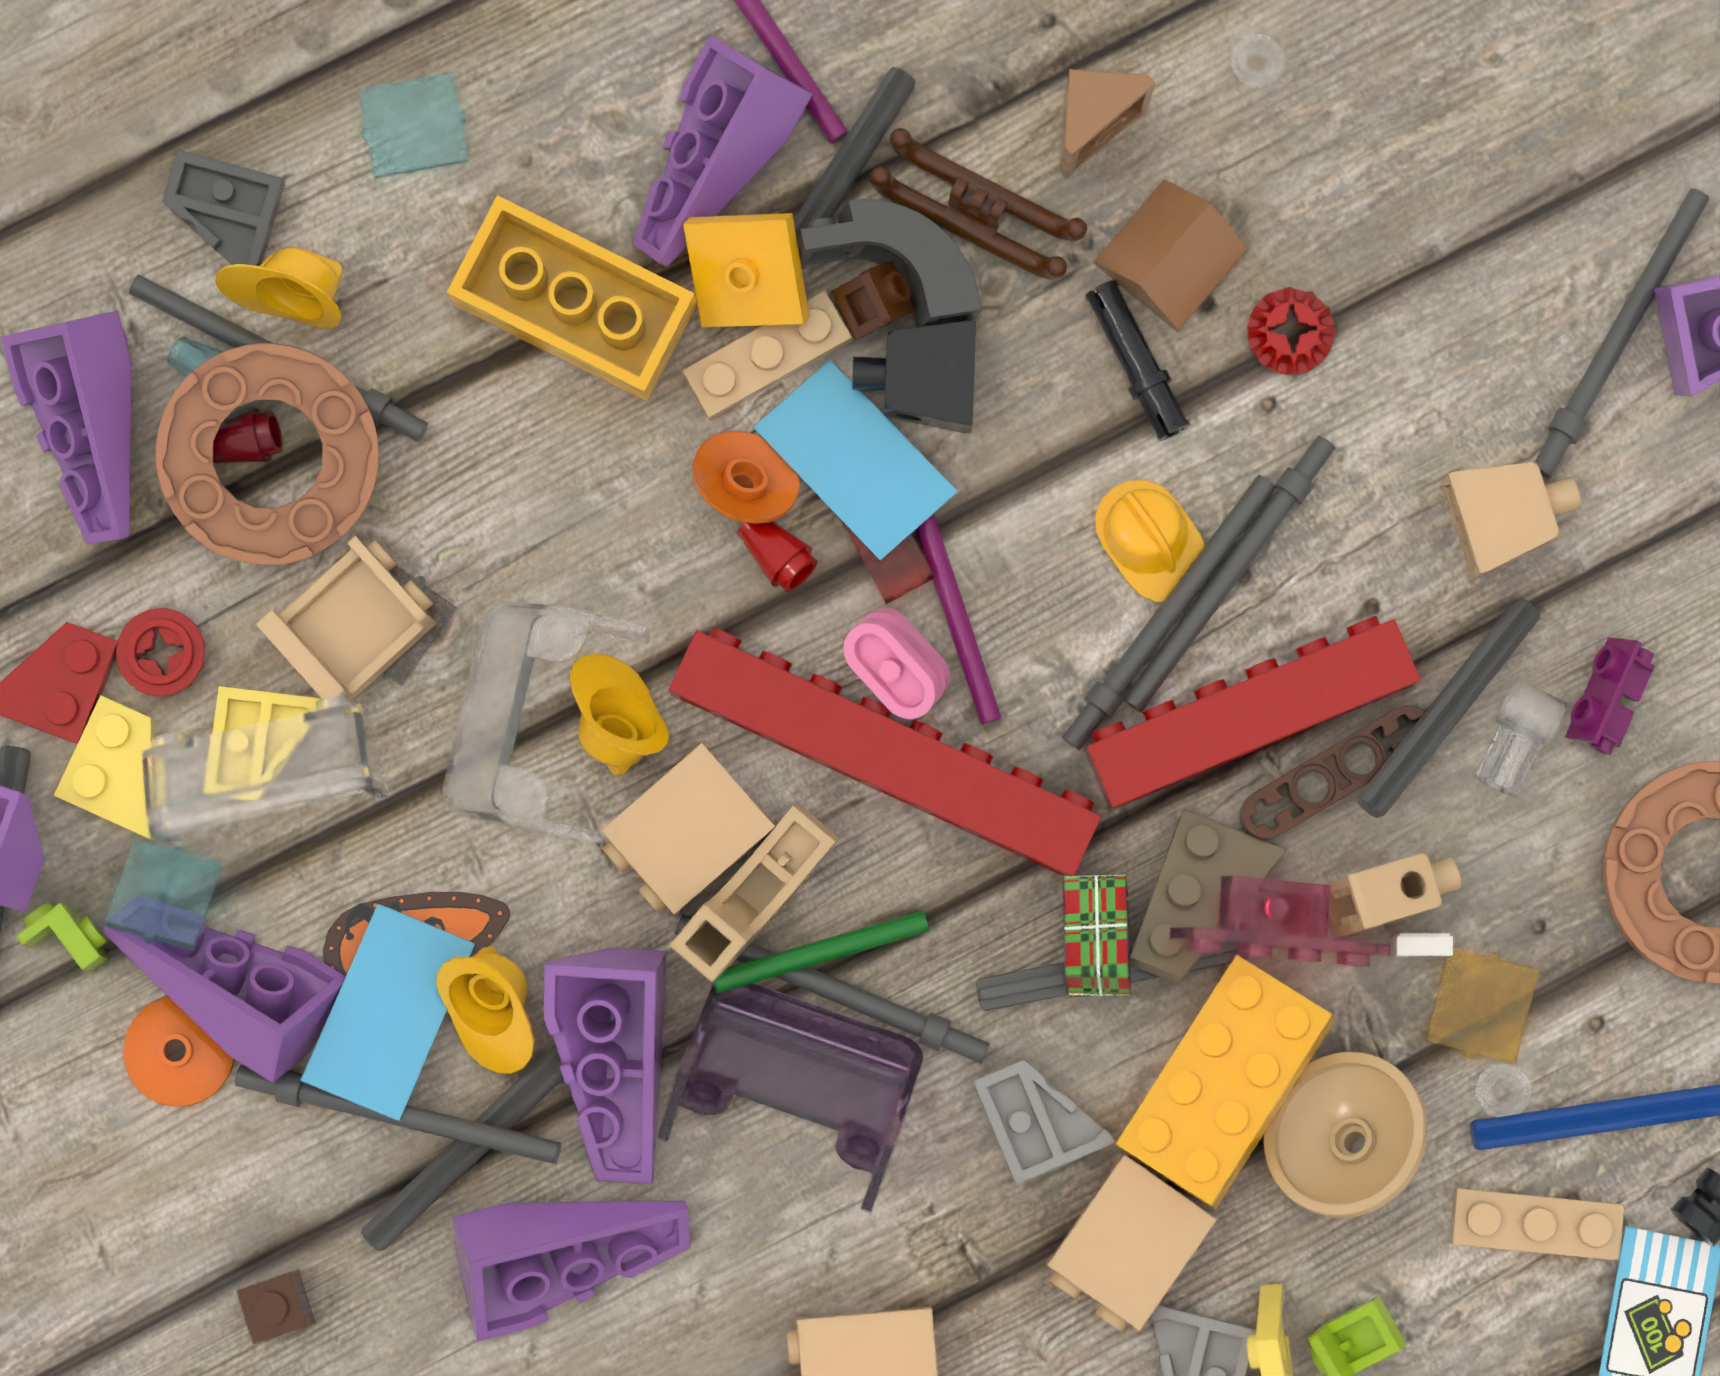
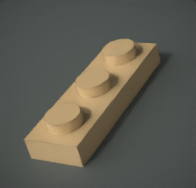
(765, 358)
(1537, 1224)

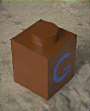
(275, 1306)

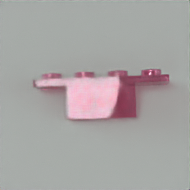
(1276, 915)

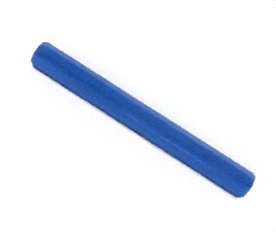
(1596, 1117)

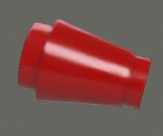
(778, 553)

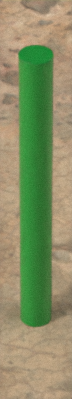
(821, 951)

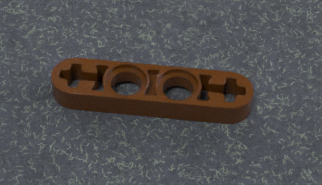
(1333, 768)

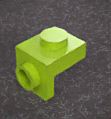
(79, 936)
(1355, 1339)

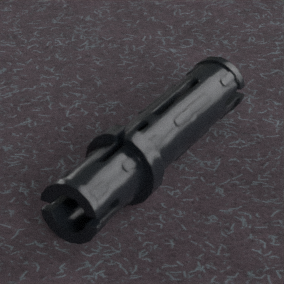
(1132, 350)

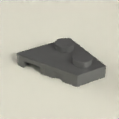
(225, 205)

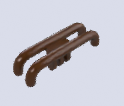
(976, 208)

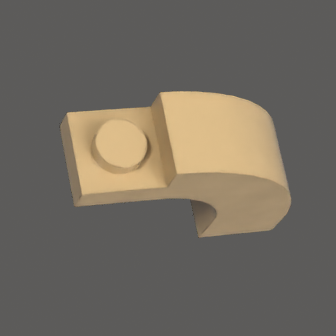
(754, 893)

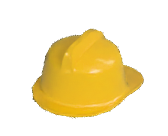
(288, 286)
(1147, 537)
(617, 713)
(487, 1008)

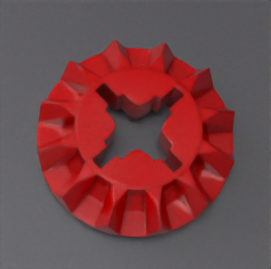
(1273, 348)
(139, 638)

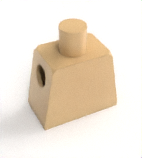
(1505, 512)
(1389, 892)

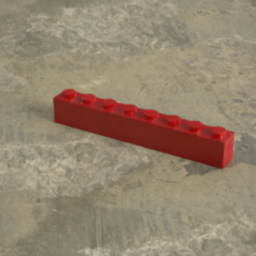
(885, 754)

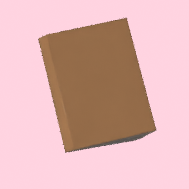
(1097, 110)
(1172, 253)

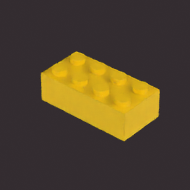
(572, 298)
(1226, 1082)

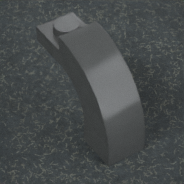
(927, 257)

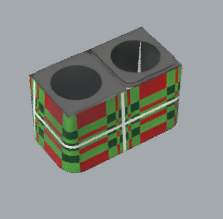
(1096, 935)

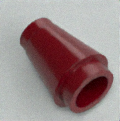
(248, 438)

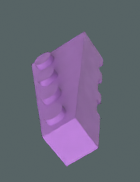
(1691, 332)

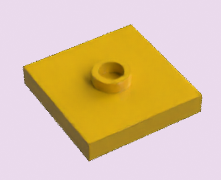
(746, 270)

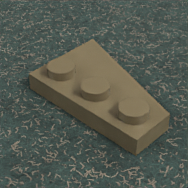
(1190, 890)

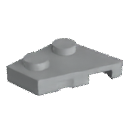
(1036, 1121)
(1200, 1344)

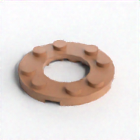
(237, 527)
(1634, 872)

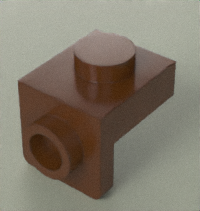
(874, 299)

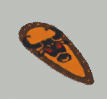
(458, 913)

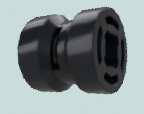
(1702, 1208)

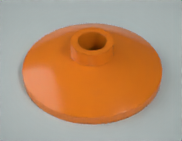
(744, 477)
(155, 1074)

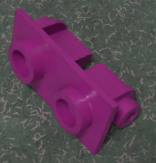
(1618, 671)

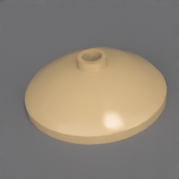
(1321, 1118)

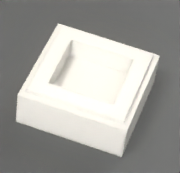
(1421, 945)

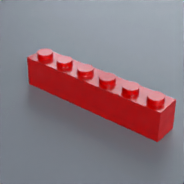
(1250, 714)

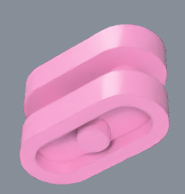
(896, 663)

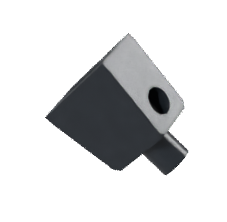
(925, 375)

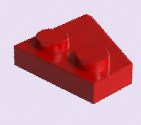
(59, 682)

